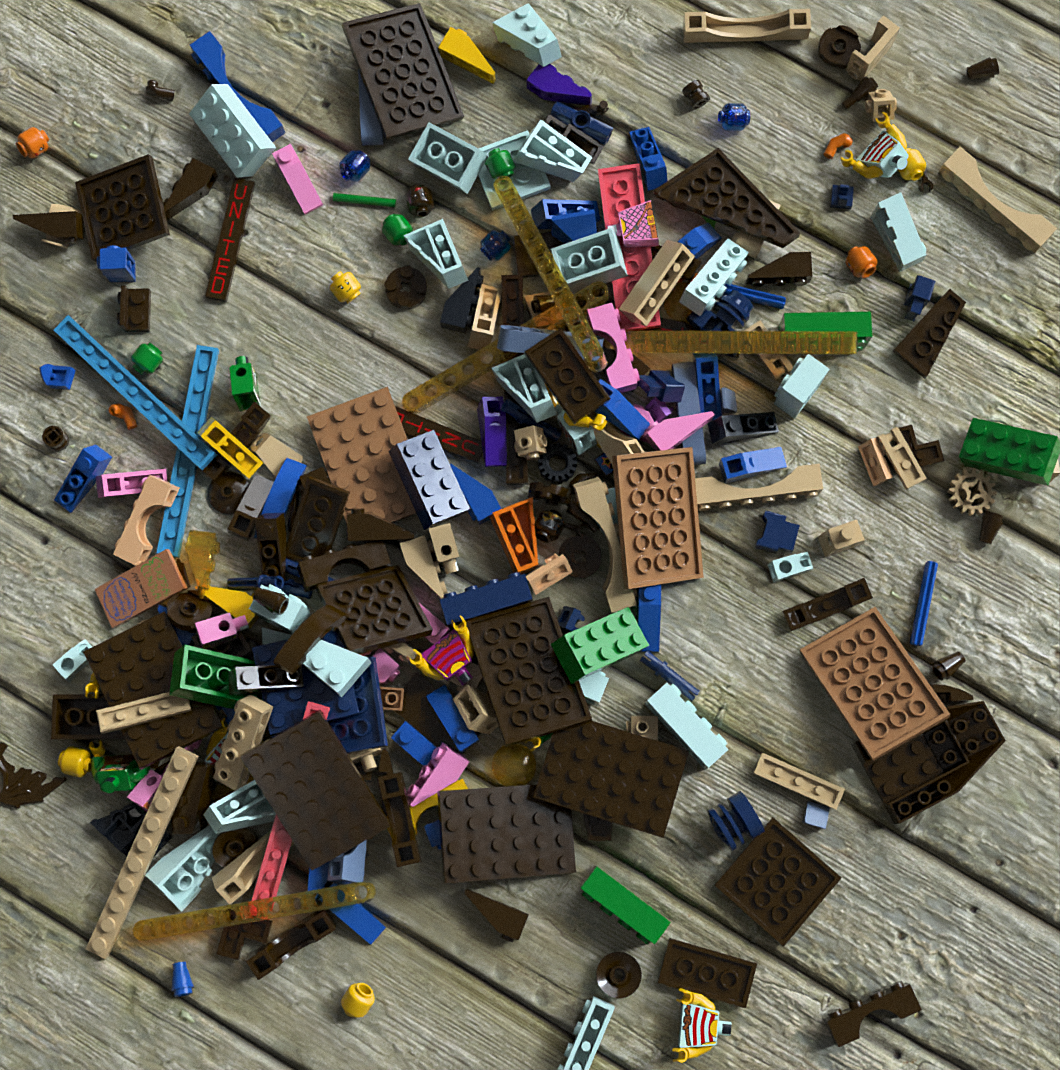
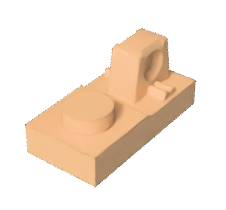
(875, 462)
(545, 576)

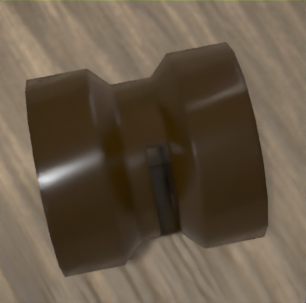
(696, 94)
(58, 441)

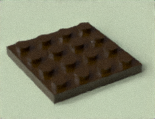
(122, 206)
(378, 609)
(777, 881)

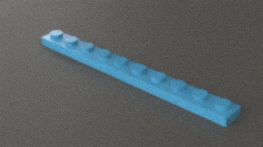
(135, 392)
(184, 469)

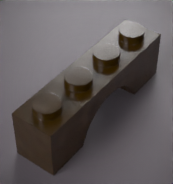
(368, 556)
(399, 815)
(289, 942)
(845, 1024)

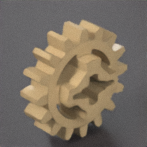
(963, 489)

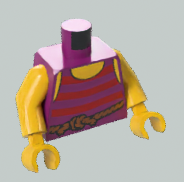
(447, 656)

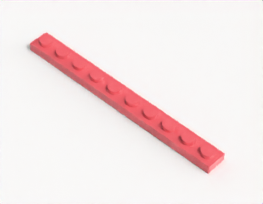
(278, 845)

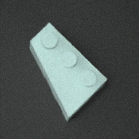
(552, 153)
(436, 251)
(526, 387)

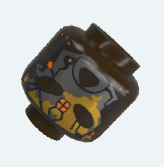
(549, 526)

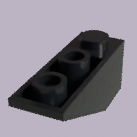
(458, 307)
(742, 427)

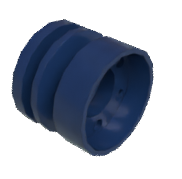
(735, 821)

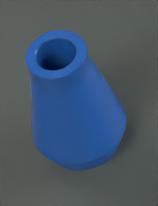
(181, 980)

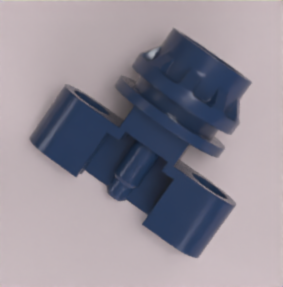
(731, 310)

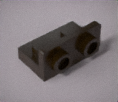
(134, 309)

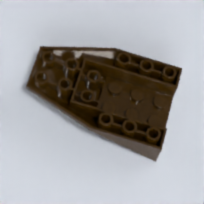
(933, 762)

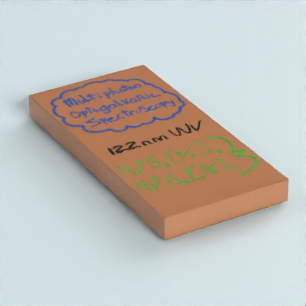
(140, 588)

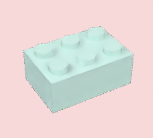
(448, 157)
(590, 260)
(800, 385)

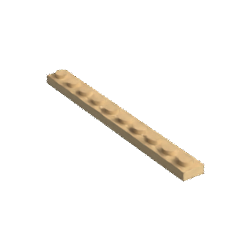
(142, 852)

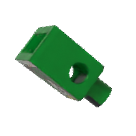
(244, 383)

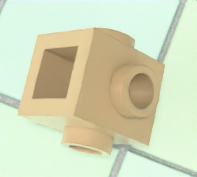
(880, 102)
(530, 442)

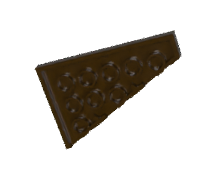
(724, 194)

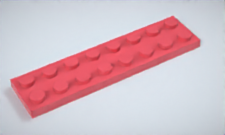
(621, 189)

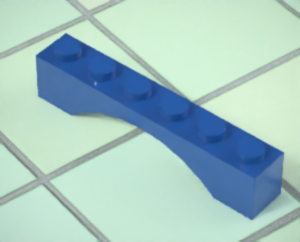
(212, 57)

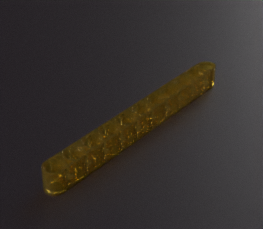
(554, 279)
(742, 342)
(498, 357)
(243, 914)

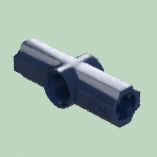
(595, 129)

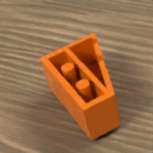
(517, 535)

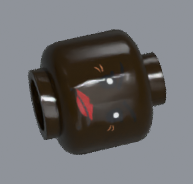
(419, 200)

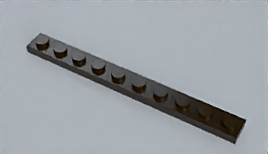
(514, 316)

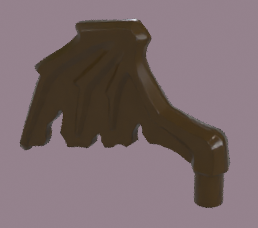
(23, 786)

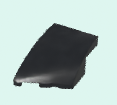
(122, 827)

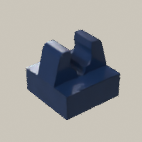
(841, 196)
(569, 617)

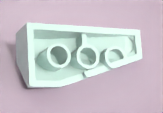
(184, 869)

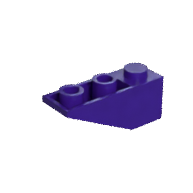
(554, 86)
(492, 431)

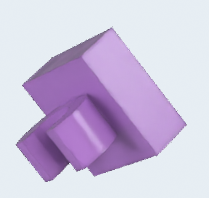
(658, 410)

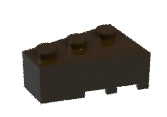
(195, 800)

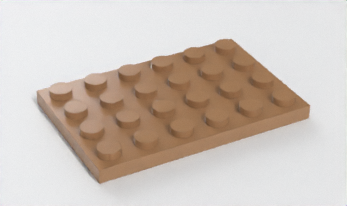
(355, 452)
(657, 517)
(874, 683)

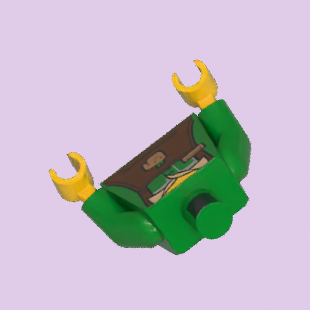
(115, 771)

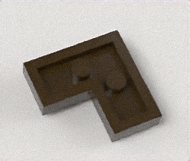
(926, 453)
(234, 936)

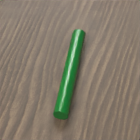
(366, 200)

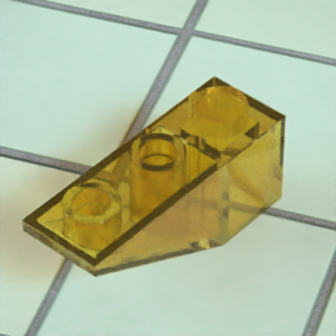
(200, 554)

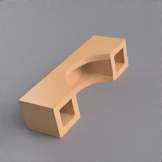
(133, 544)

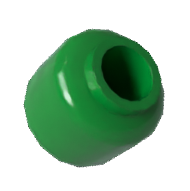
(500, 163)
(395, 228)
(146, 358)

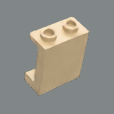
(883, 37)

